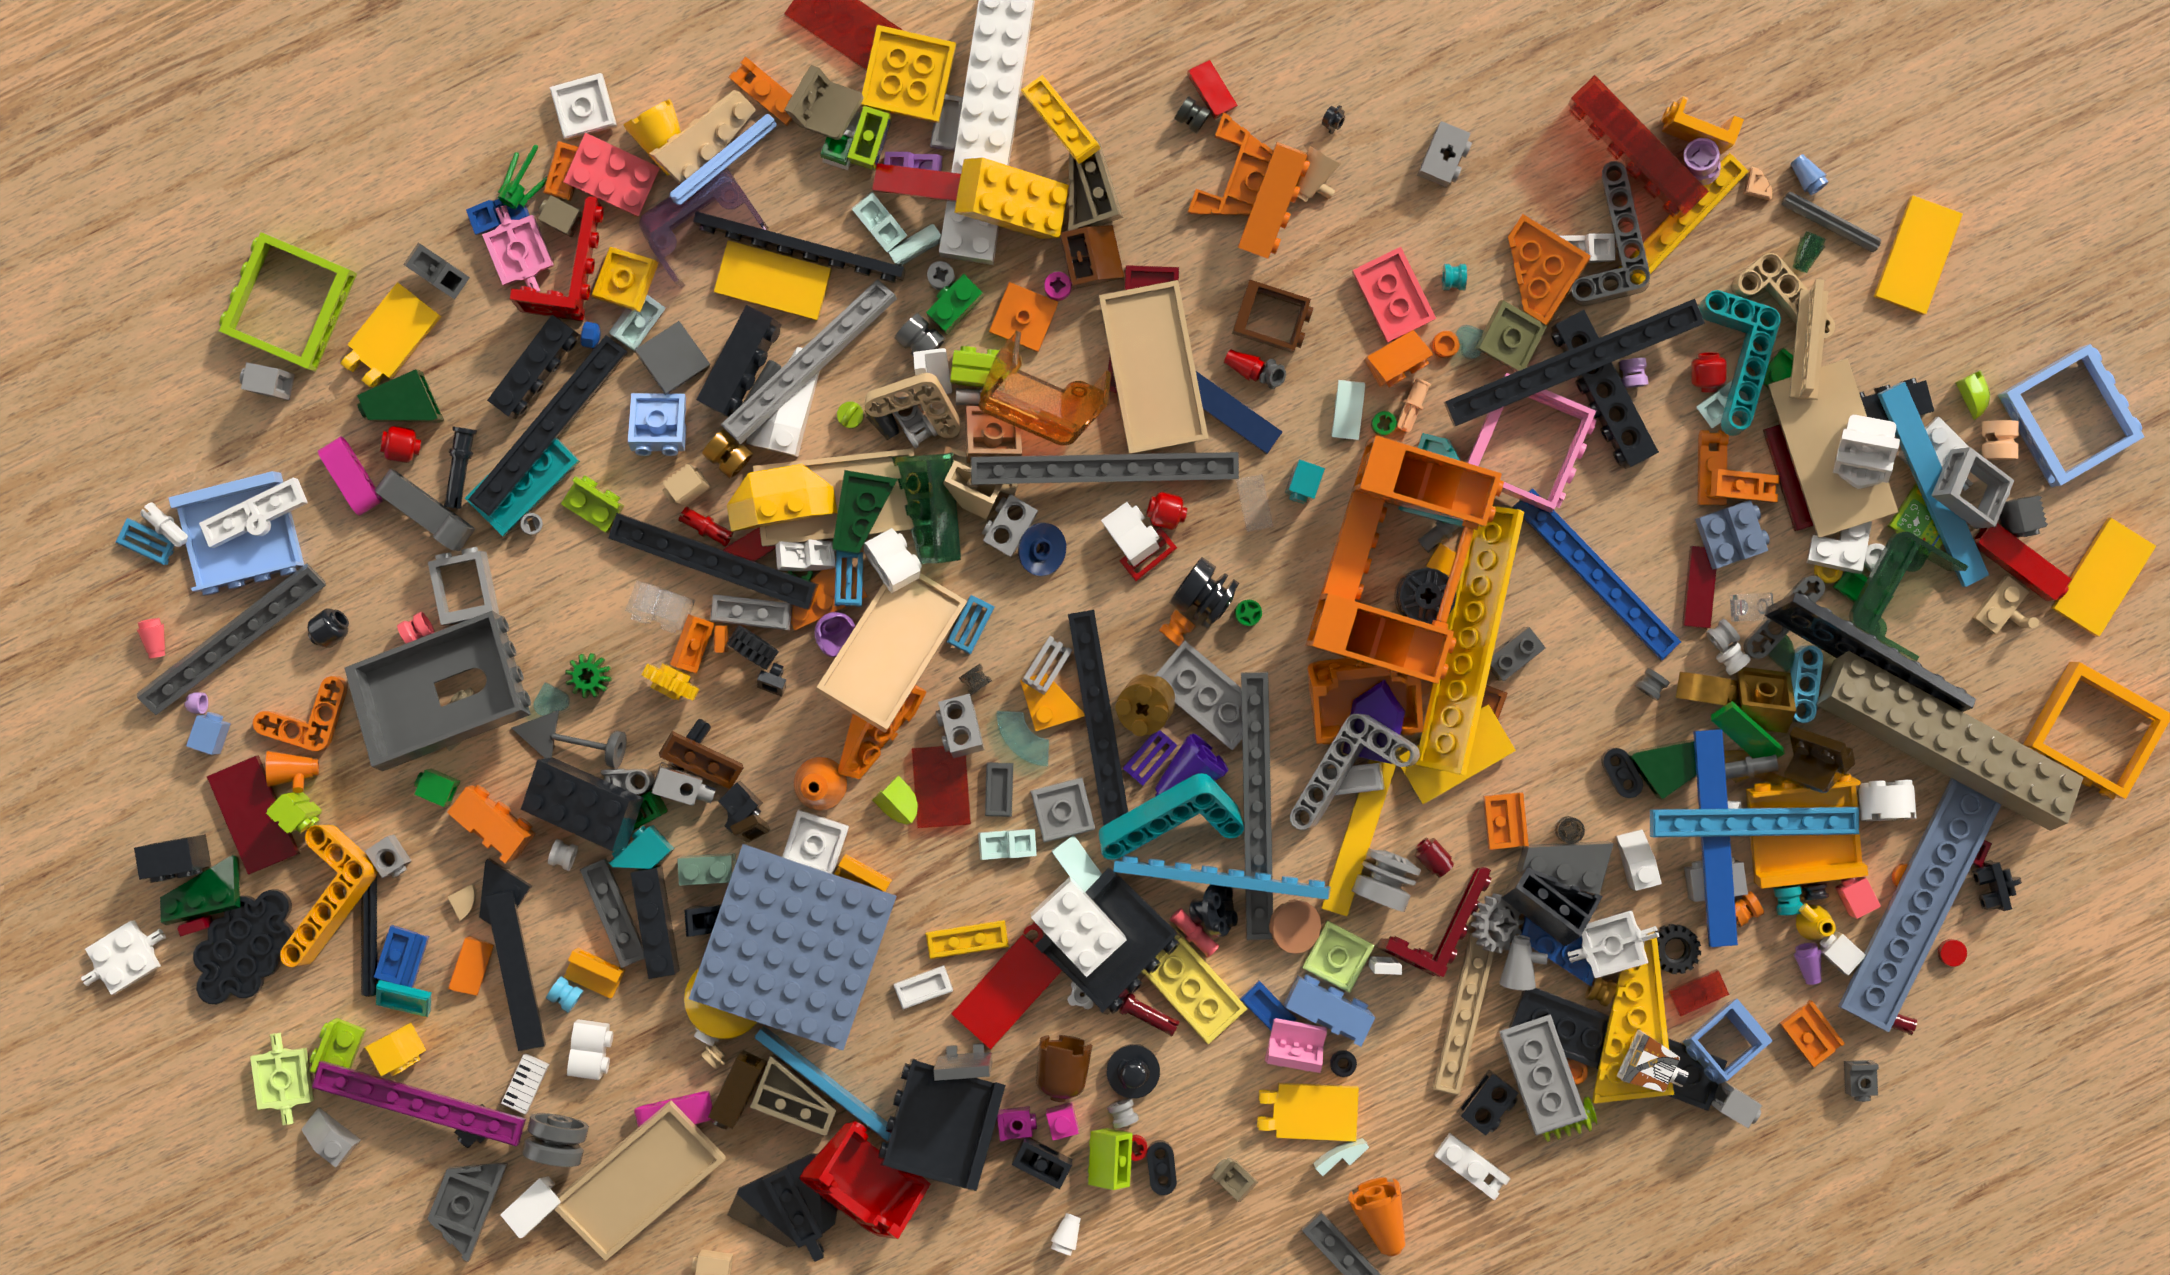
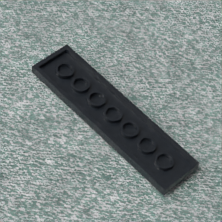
(1839, 636)
(1584, 1033)

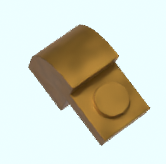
(1706, 688)

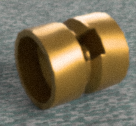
(720, 447)

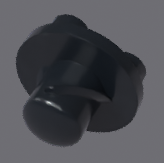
(1215, 910)
(1133, 1071)

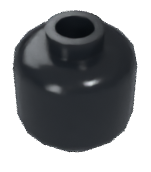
(328, 628)

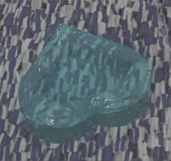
(1468, 338)
(550, 700)

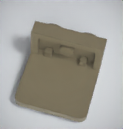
(823, 104)

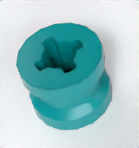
(1454, 277)

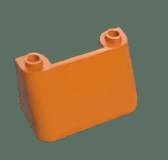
(1340, 681)

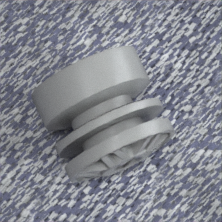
(1386, 879)

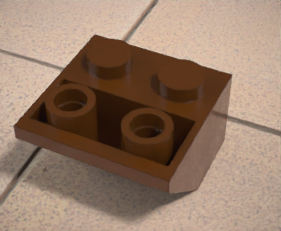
(1092, 255)

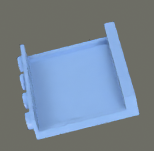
(246, 555)

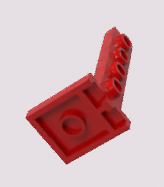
(554, 302)

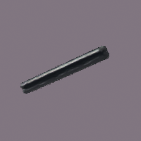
(369, 940)

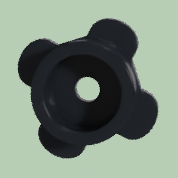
(1333, 118)

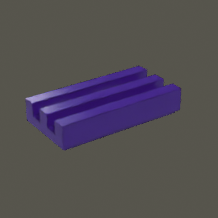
(1135, 774)

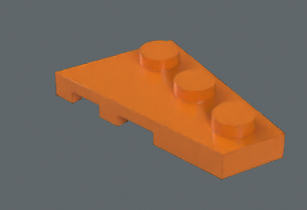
(825, 596)

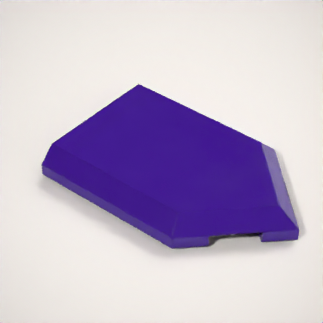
(1382, 706)

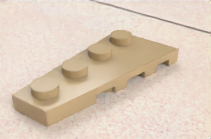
(704, 137)

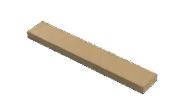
(1463, 1018)

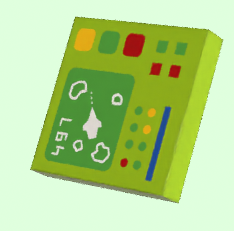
(1916, 519)

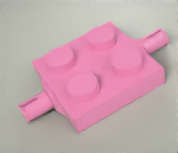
(517, 249)

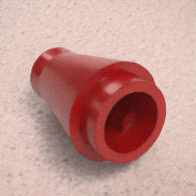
(1245, 364)

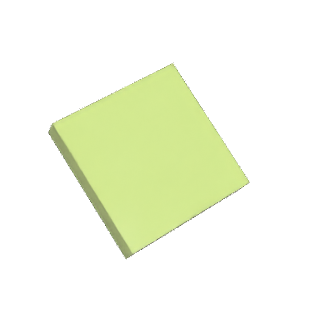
(1338, 956)

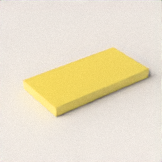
(1196, 991)

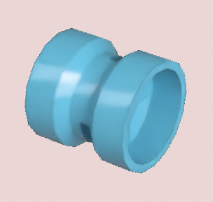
(564, 994)

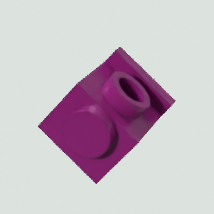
(1008, 1116)

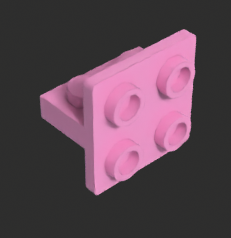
(1296, 1045)

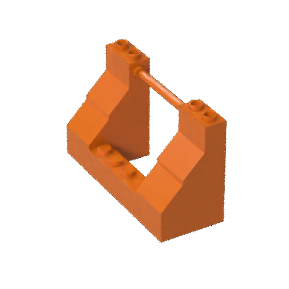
(1413, 480)

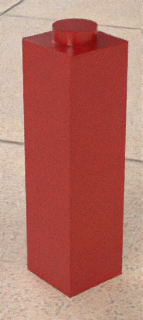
(2022, 562)

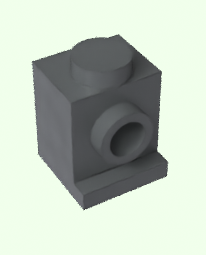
(1854, 1073)

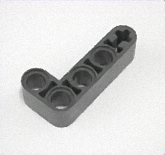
(428, 512)

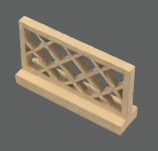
(1809, 342)

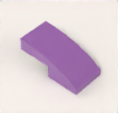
(920, 161)

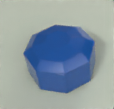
(590, 335)

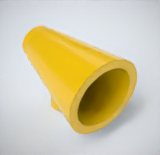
(1811, 920)

